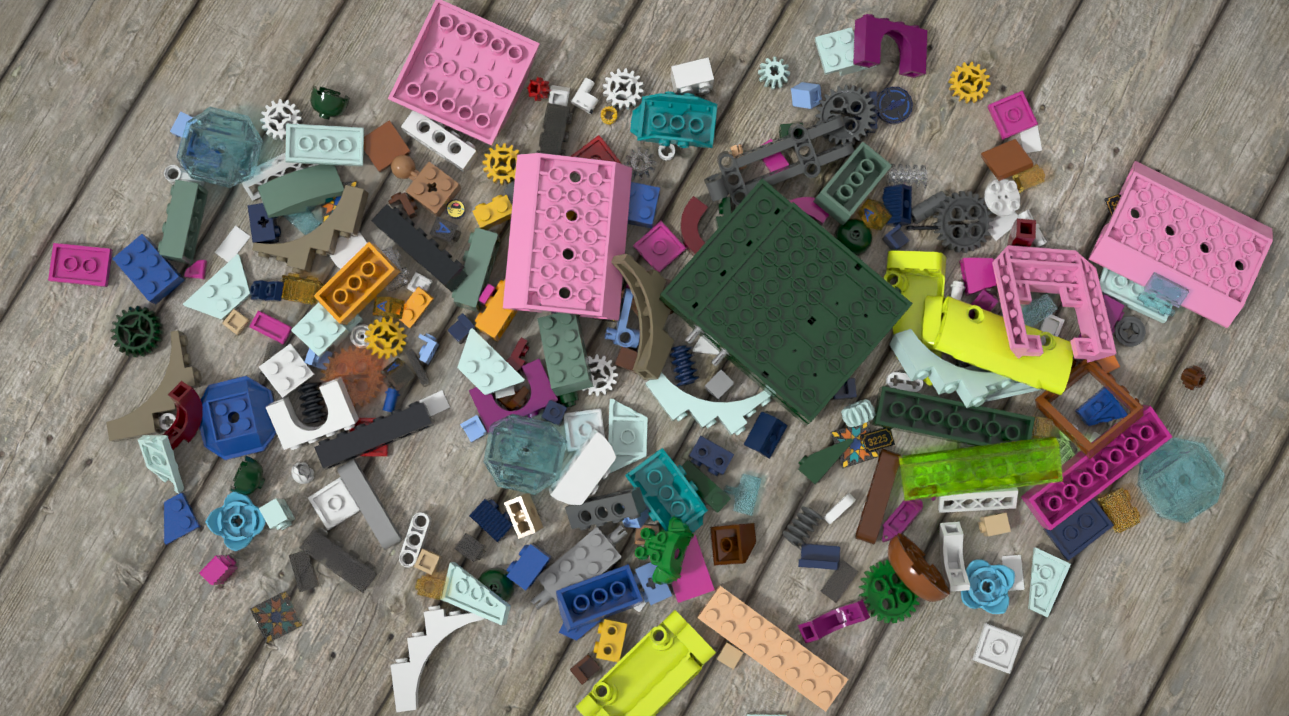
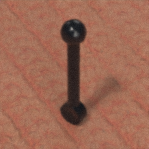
(911, 228)

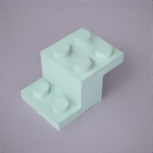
(837, 52)
(321, 330)

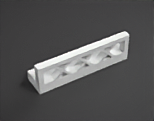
(268, 169)
(978, 497)

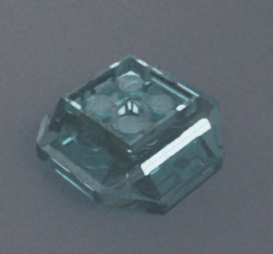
(215, 131)
(519, 469)
(1160, 480)

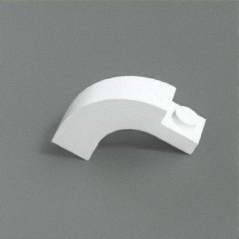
(952, 556)

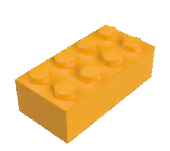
(357, 283)

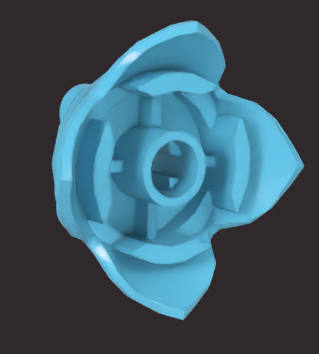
(222, 521)
(1000, 580)

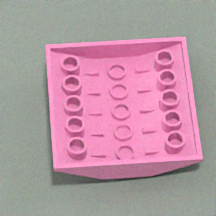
(465, 72)

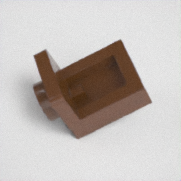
(409, 205)
(514, 400)

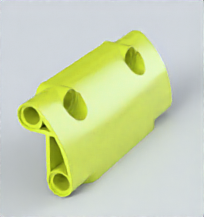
(986, 345)
(650, 672)

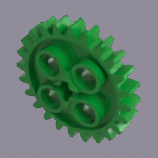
(874, 598)

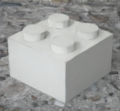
(692, 77)
(287, 371)

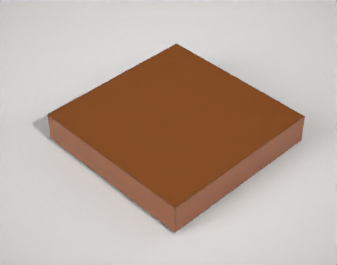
(384, 145)
(1007, 159)

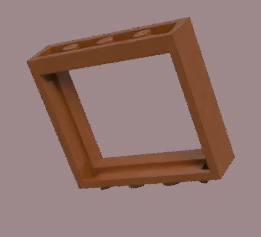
(1109, 382)

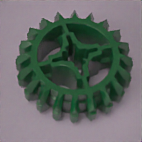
(139, 324)

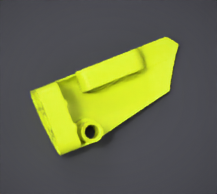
(922, 283)

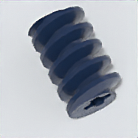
(684, 365)

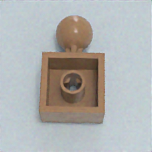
(430, 176)

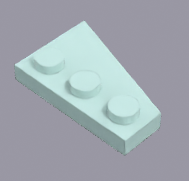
(1046, 580)

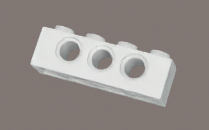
(461, 160)

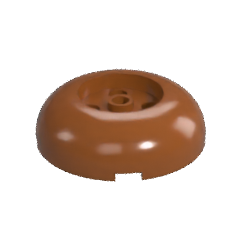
(915, 571)

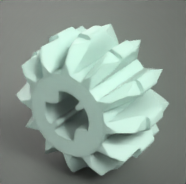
(765, 73)
(858, 413)

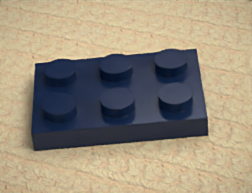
(1080, 529)

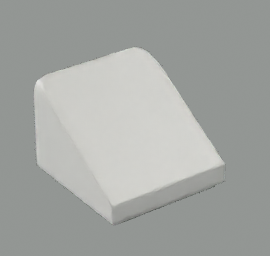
(559, 95)

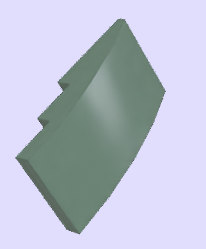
(300, 189)

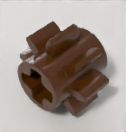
(1193, 377)

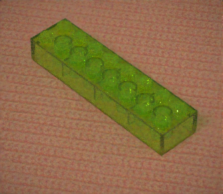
(980, 468)

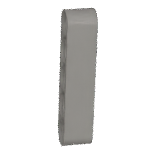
(369, 504)

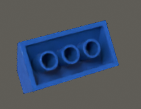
(598, 598)

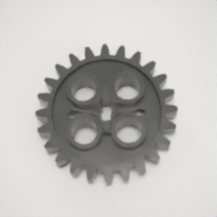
(851, 98)
(962, 204)

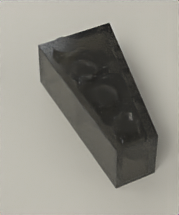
(555, 130)
(338, 558)

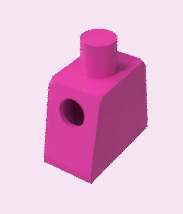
(977, 274)

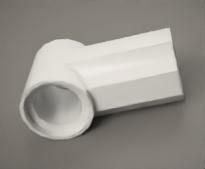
(182, 175)

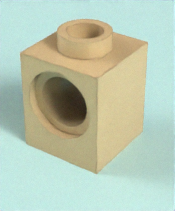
(994, 524)
(428, 561)

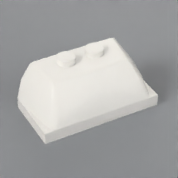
(584, 470)

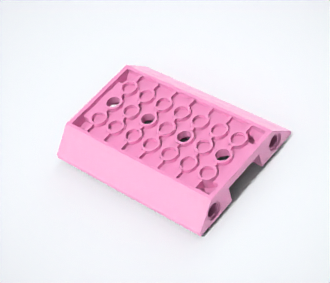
(543, 232)
(1142, 246)

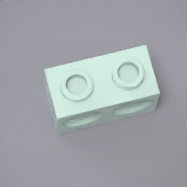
(277, 514)

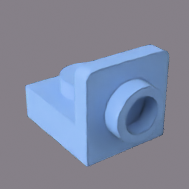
(428, 351)
(316, 361)

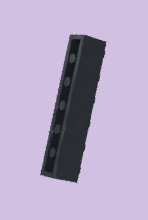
(419, 247)
(373, 436)

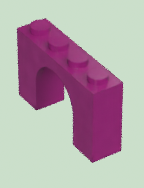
(910, 41)
(540, 396)

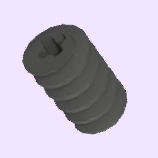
(801, 526)

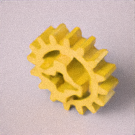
(970, 90)
(497, 169)
(385, 329)

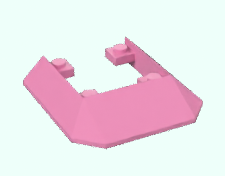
(1055, 271)

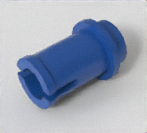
(390, 400)

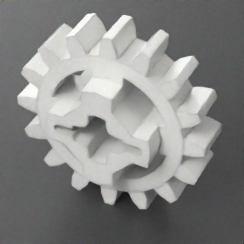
(628, 84)
(275, 114)
(608, 379)

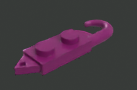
(902, 518)

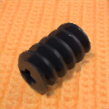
(311, 403)

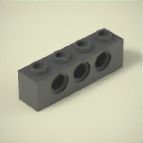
(630, 499)

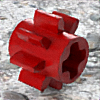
(539, 89)

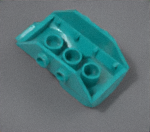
(675, 120)
(667, 491)

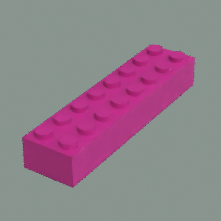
(1088, 477)

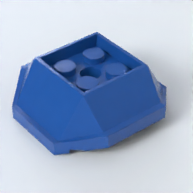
(253, 429)

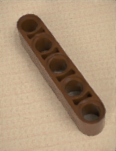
(878, 496)

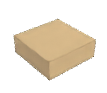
(236, 322)
(729, 655)

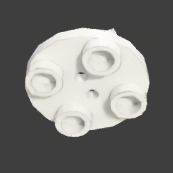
(1002, 206)

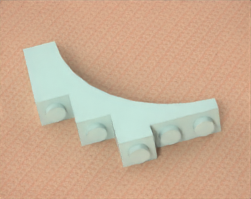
(945, 377)
(730, 414)

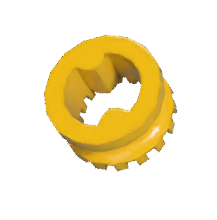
(614, 116)

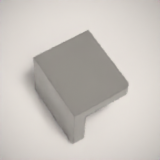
(719, 385)

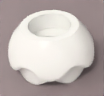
(356, 333)
(302, 473)

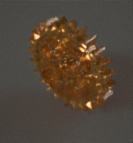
(351, 360)

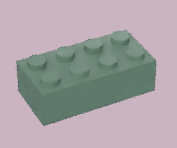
(852, 183)
(183, 222)
(478, 267)
(565, 353)

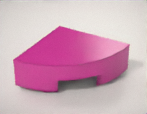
(196, 270)

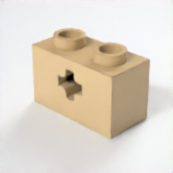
(523, 515)

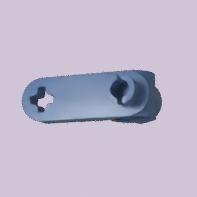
(621, 326)

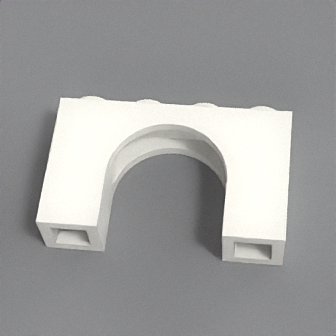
(294, 432)

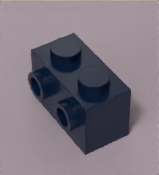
(711, 456)

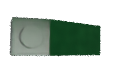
(819, 463)
(707, 489)

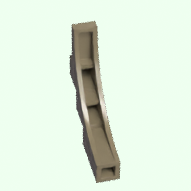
(323, 240)
(652, 314)
(145, 418)

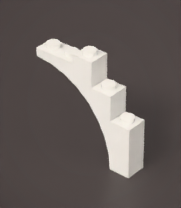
(406, 673)

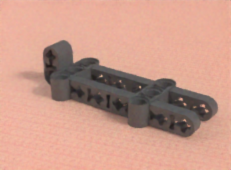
(718, 183)

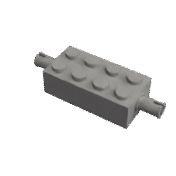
(583, 561)

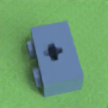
(650, 595)

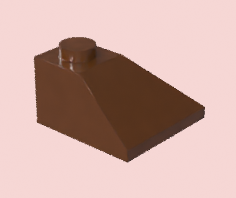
(732, 543)

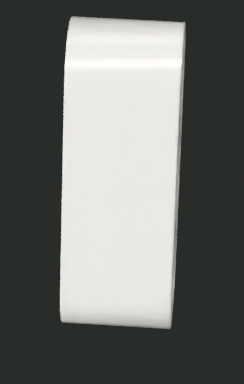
(413, 529)

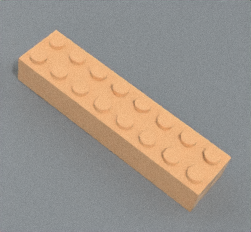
(772, 648)

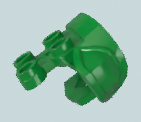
(662, 550)

